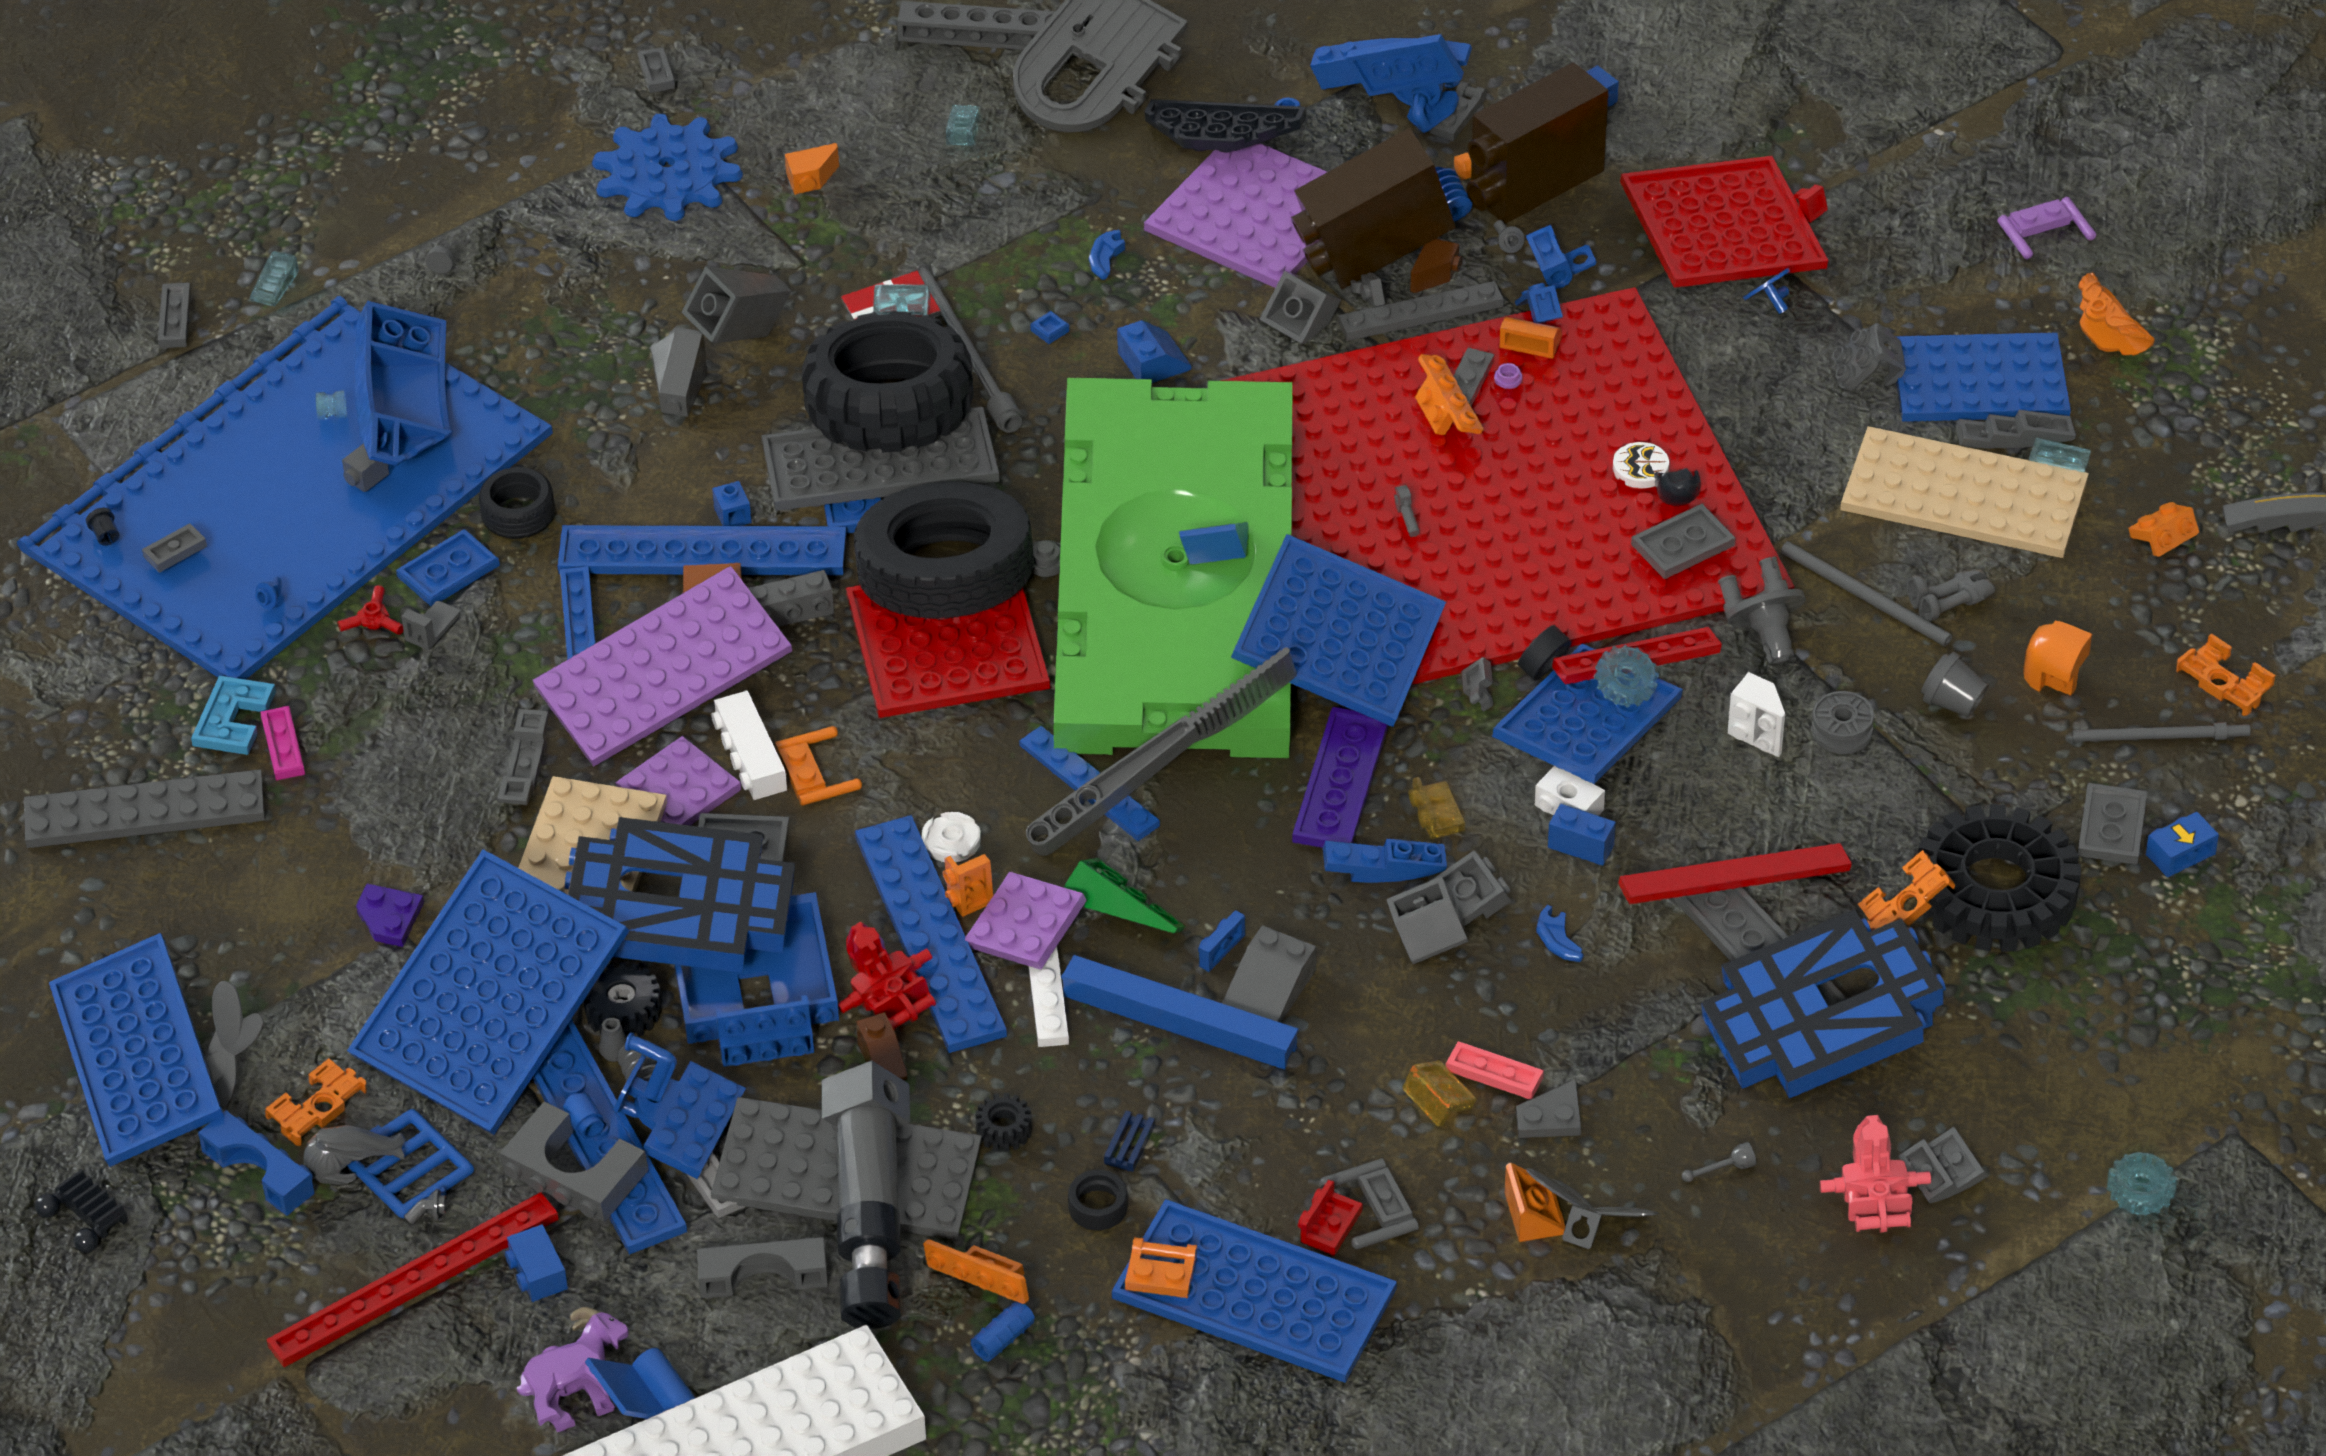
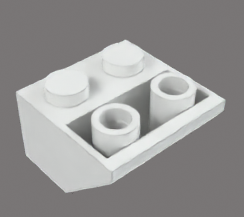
(1757, 714)

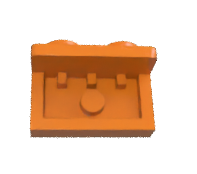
(2166, 527)

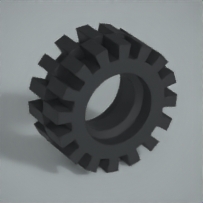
(1004, 1108)

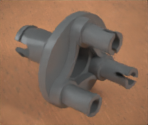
(1766, 611)

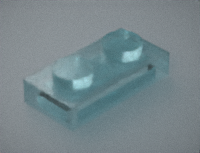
(2060, 455)

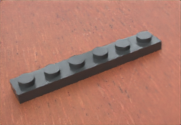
(1420, 310)

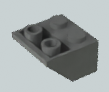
(1427, 920)

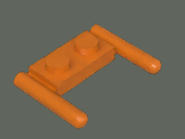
(803, 770)

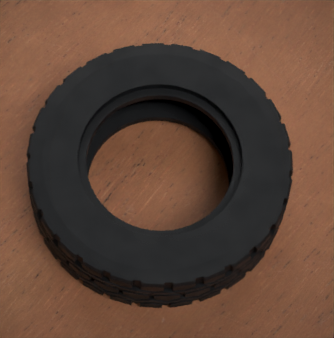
(951, 584)

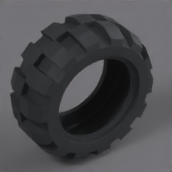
(887, 414)

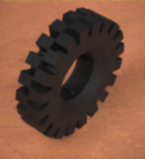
(2010, 914)

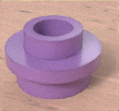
(1508, 376)

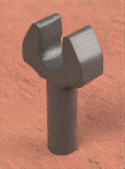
(1403, 505)

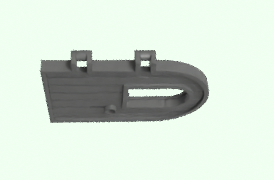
(1119, 41)

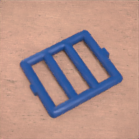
(426, 1134)

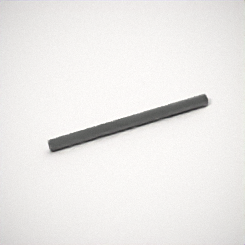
(1866, 594)

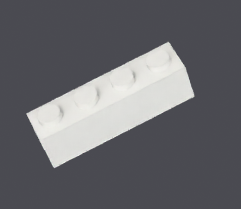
(749, 745)

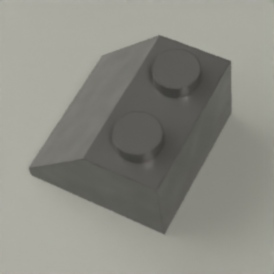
(1299, 308)

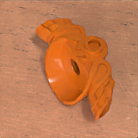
(2108, 322)

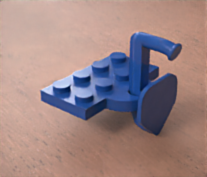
(1414, 74)
(682, 1114)

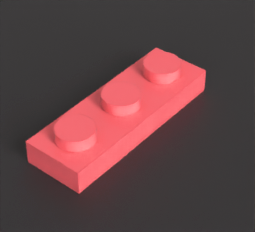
(1494, 1070)

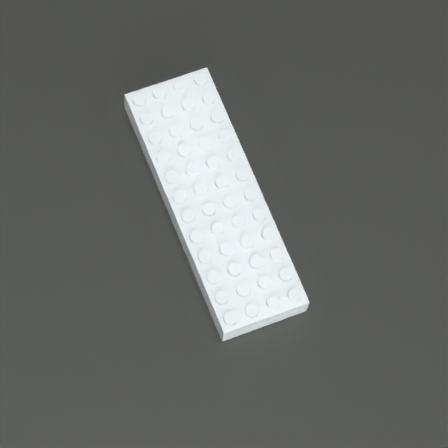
(817, 1403)

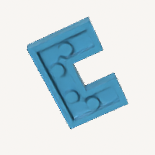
(216, 723)

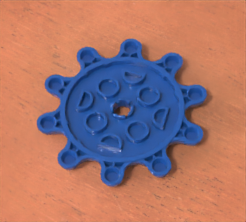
(639, 171)

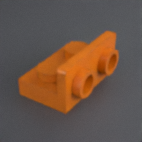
(968, 884)

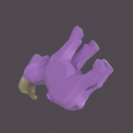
(564, 1370)

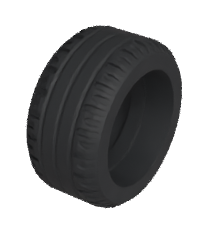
(513, 484)

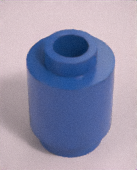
(584, 1115)

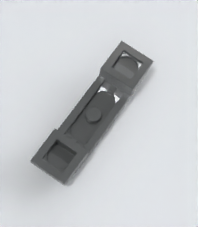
(525, 758)

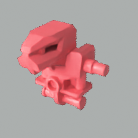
(1874, 1182)

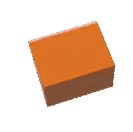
(1532, 1206)

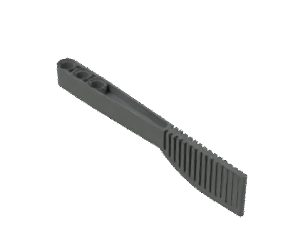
(1145, 761)

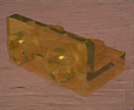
(1436, 808)
(1437, 1091)

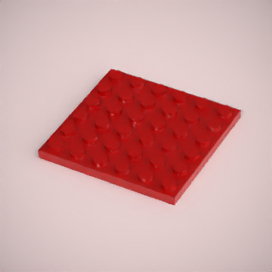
(1723, 221)
(946, 661)

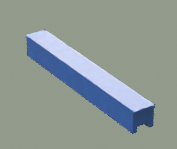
(1179, 1012)

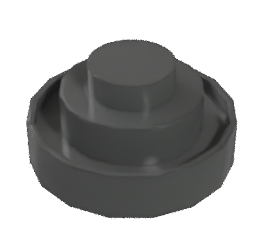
(1046, 558)

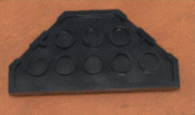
(1222, 125)

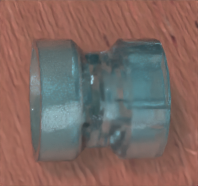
(331, 405)

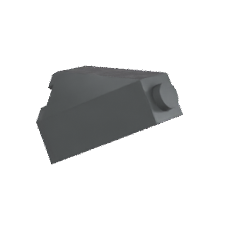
(679, 369)

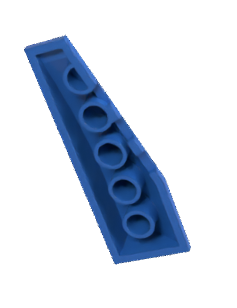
(1334, 70)

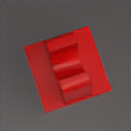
(1812, 202)

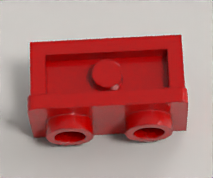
(1328, 1219)

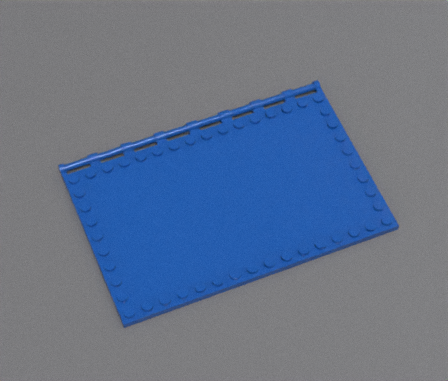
(274, 503)

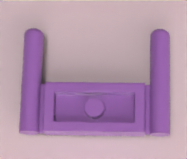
(2041, 219)

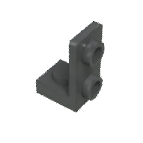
(427, 628)

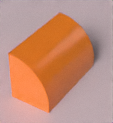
(1529, 337)

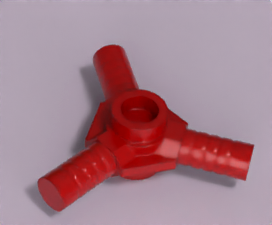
(372, 615)

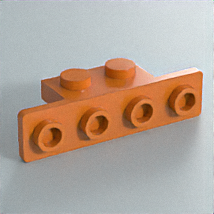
(1443, 399)
(980, 1269)

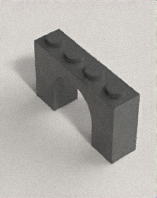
(592, 1191)

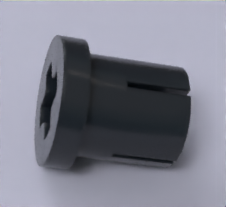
(102, 523)

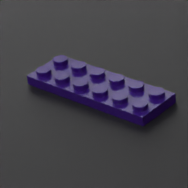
(1340, 779)

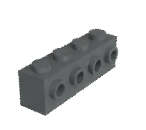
(796, 598)

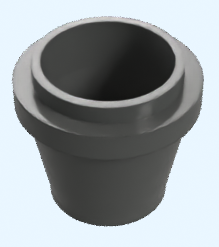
(1954, 686)

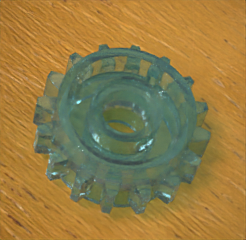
(1629, 662)
(2141, 1183)

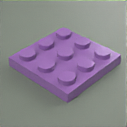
(688, 779)
(1025, 920)

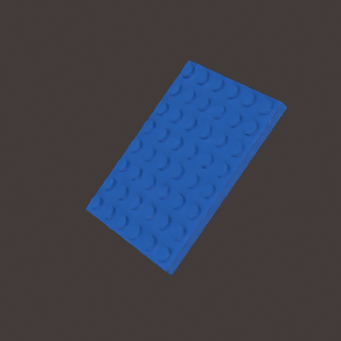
(488, 991)

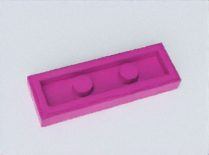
(282, 743)

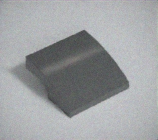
(1949, 1163)

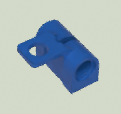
(1554, 264)

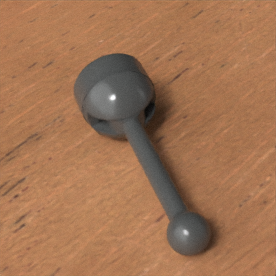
(1741, 1156)

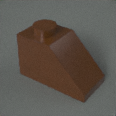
(1435, 265)
(880, 1044)

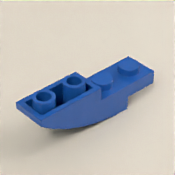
(1388, 863)

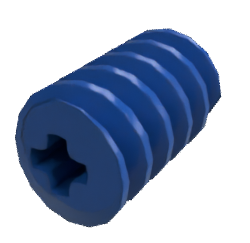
(1454, 192)

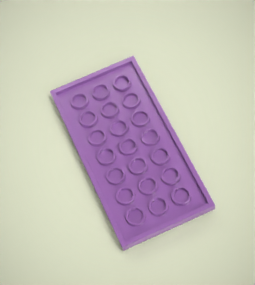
(662, 666)

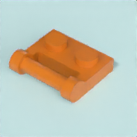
(1161, 1276)

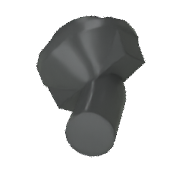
(1510, 238)
(434, 1204)

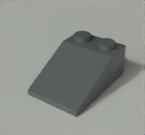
(1271, 974)

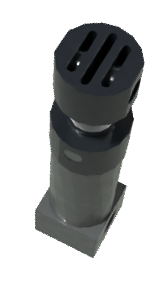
(867, 1109)

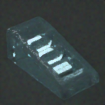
(962, 125)
(280, 264)

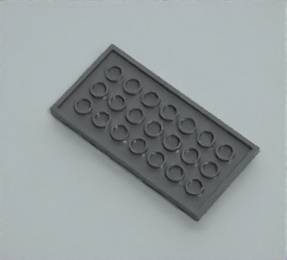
(815, 471)
(789, 1164)

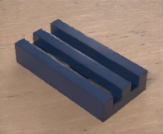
(1136, 1122)

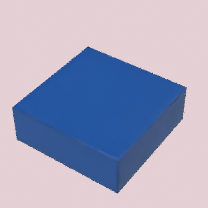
(1049, 327)

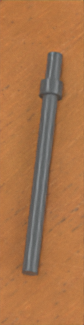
(2218, 731)

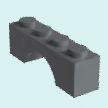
(727, 1266)

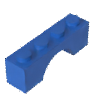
(233, 1142)

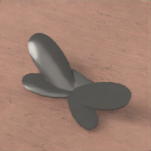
(231, 1037)
(1582, 1207)

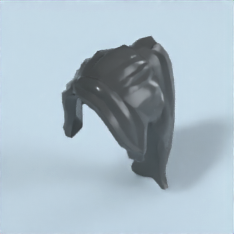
(338, 1146)

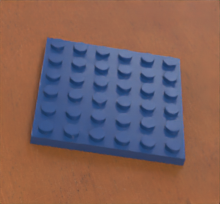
(1346, 628)

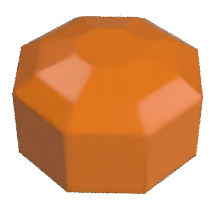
(1462, 166)

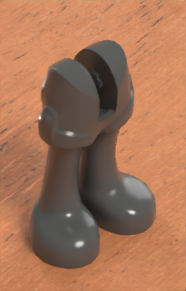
(1968, 585)

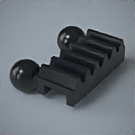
(88, 1204)

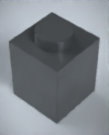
(362, 471)

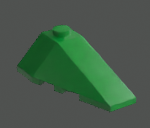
(1108, 893)

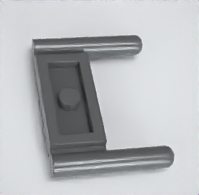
(1383, 1198)

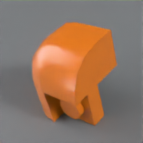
(2056, 656)

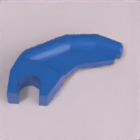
(1103, 250)
(1553, 935)

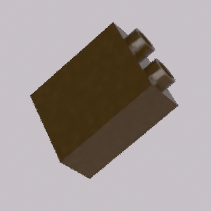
(1538, 143)
(1372, 210)

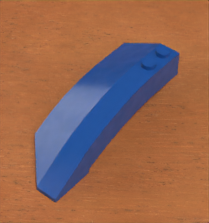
(400, 382)

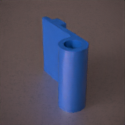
(644, 1387)

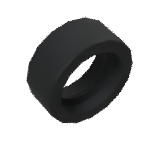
(1539, 655)
(1097, 1218)

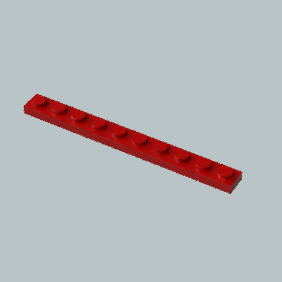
(409, 1281)

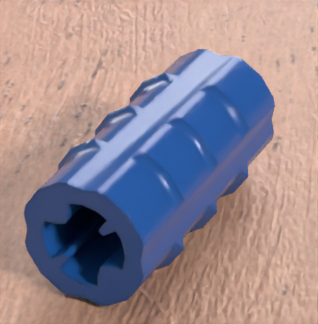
(1002, 1331)

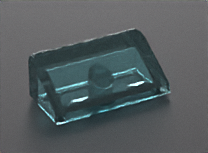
(902, 298)

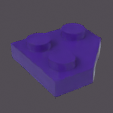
(389, 913)

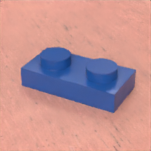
(1221, 941)

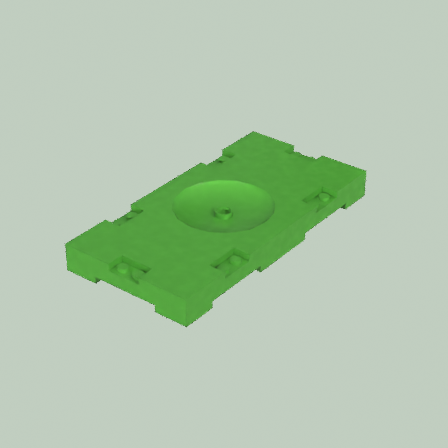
(1137, 622)

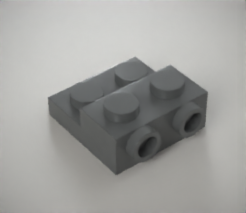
(1475, 887)

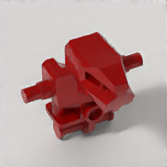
(884, 979)

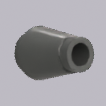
(611, 1039)

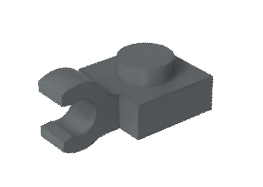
(1370, 289)
(1475, 682)

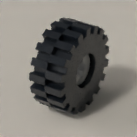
(635, 1013)

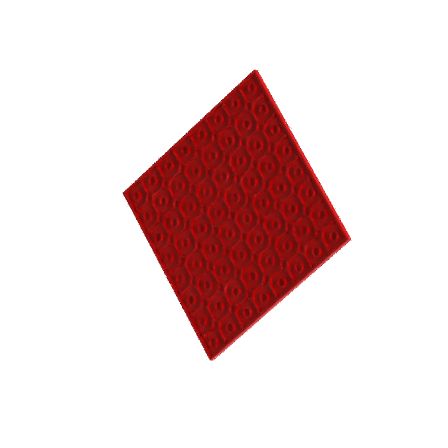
(1527, 514)

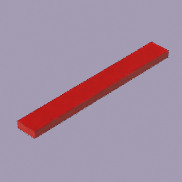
(1734, 873)

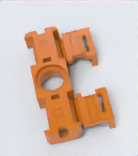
(2206, 668)
(1928, 882)
(301, 1120)

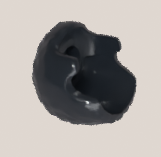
(1677, 487)

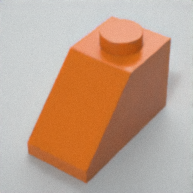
(811, 167)

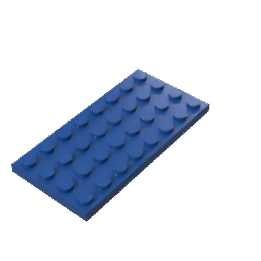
(135, 1049)
(1266, 1293)

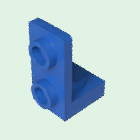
(1542, 303)

